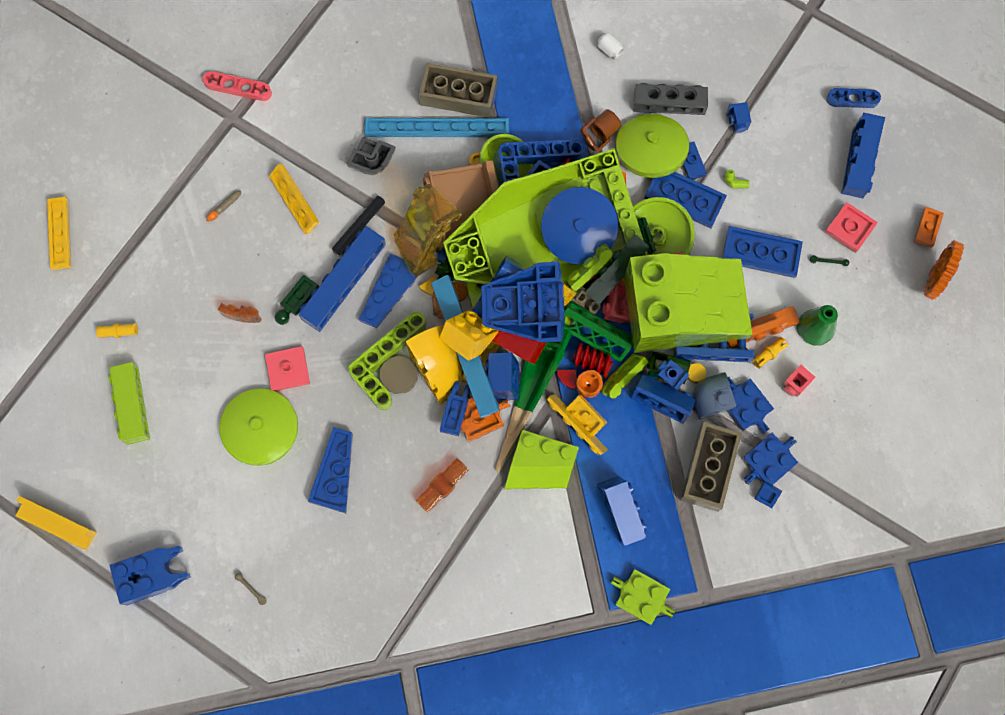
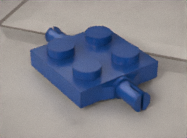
(750, 404)
(770, 459)

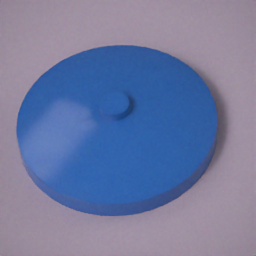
(578, 224)

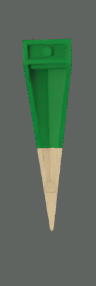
(532, 385)

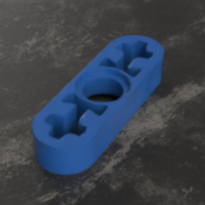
(860, 93)

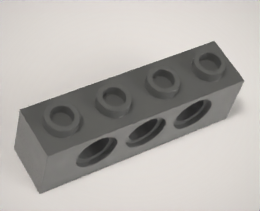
(678, 105)

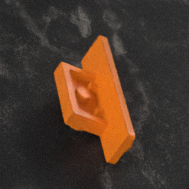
(770, 324)

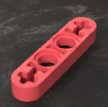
(238, 84)

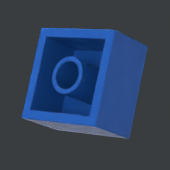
(503, 375)

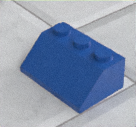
(663, 398)

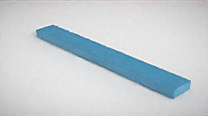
(435, 127)
(473, 369)

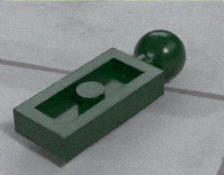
(295, 299)

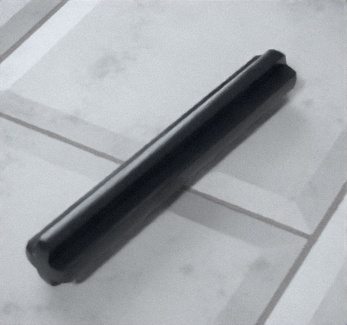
(358, 225)

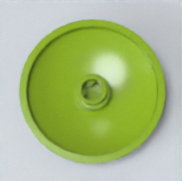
(652, 145)
(669, 225)
(258, 427)

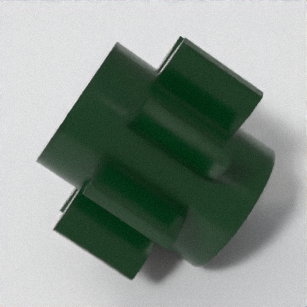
(444, 269)

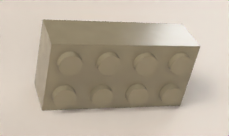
(458, 90)
(711, 467)

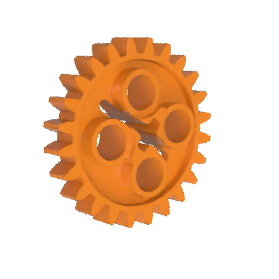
(943, 270)

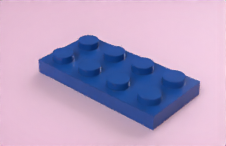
(699, 200)
(763, 251)

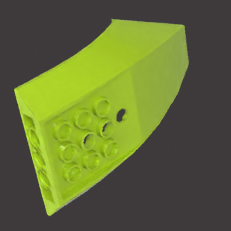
(513, 218)

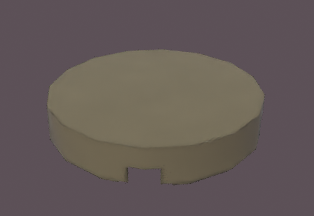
(398, 374)

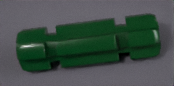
(646, 234)

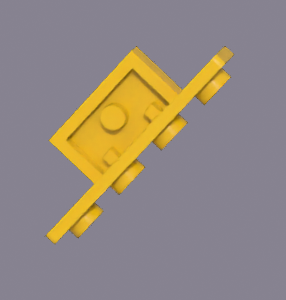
(583, 419)

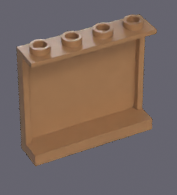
(464, 188)

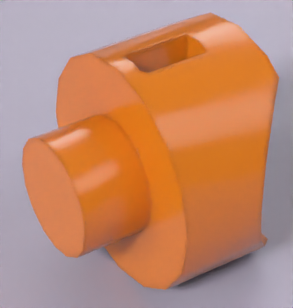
(589, 384)

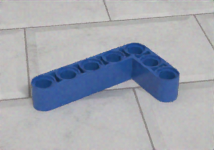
(532, 156)

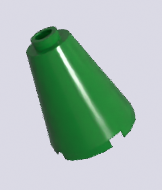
(818, 325)

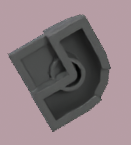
(371, 156)

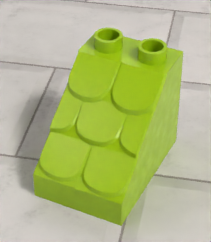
(685, 301)

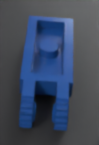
(455, 411)

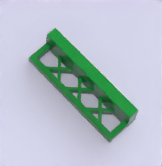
(601, 327)

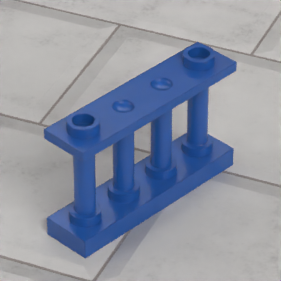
(720, 353)

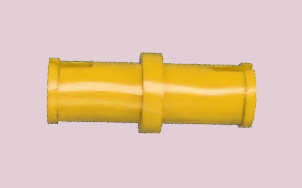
(117, 330)
(769, 352)

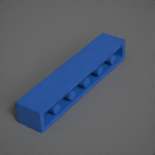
(342, 278)

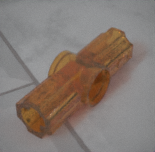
(442, 485)

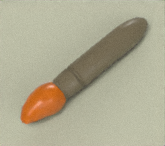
(223, 206)

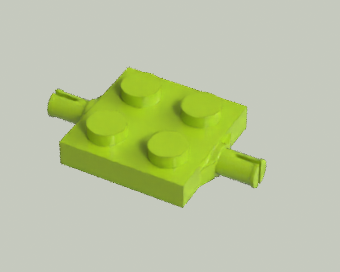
(642, 597)

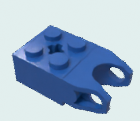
(153, 572)

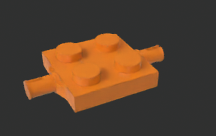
(475, 426)

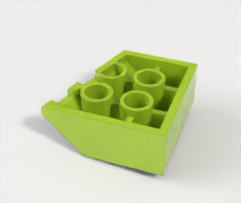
(541, 463)

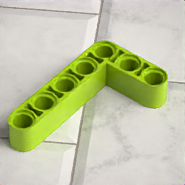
(383, 355)

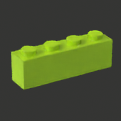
(129, 403)

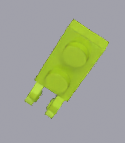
(590, 267)
(623, 375)

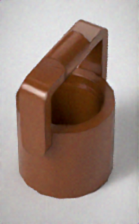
(602, 127)

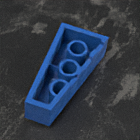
(862, 155)

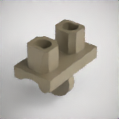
(585, 301)

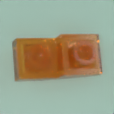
(244, 314)

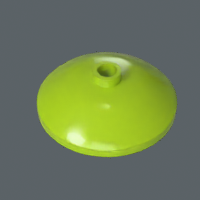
(491, 146)

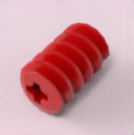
(592, 359)

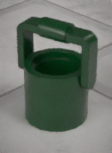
(683, 363)

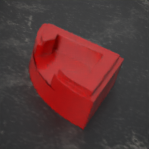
(568, 378)

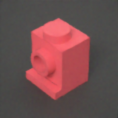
(801, 376)

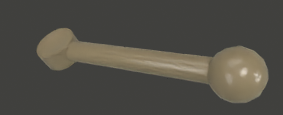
(261, 600)

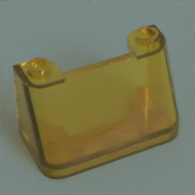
(423, 228)

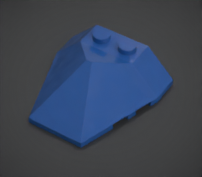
(527, 303)

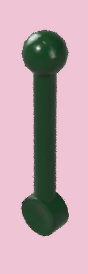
(813, 259)

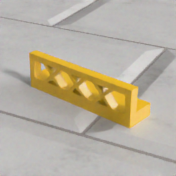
(55, 523)

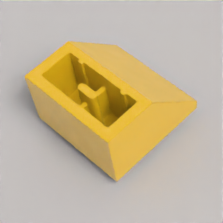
(467, 334)

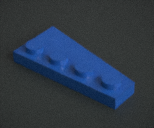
(387, 291)
(332, 479)

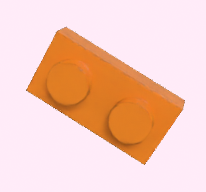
(928, 227)

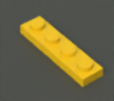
(294, 199)
(59, 233)

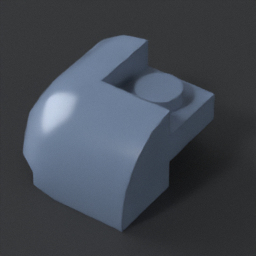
(713, 396)

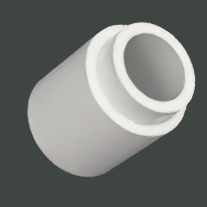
(610, 46)

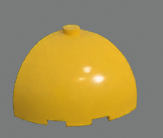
(435, 362)

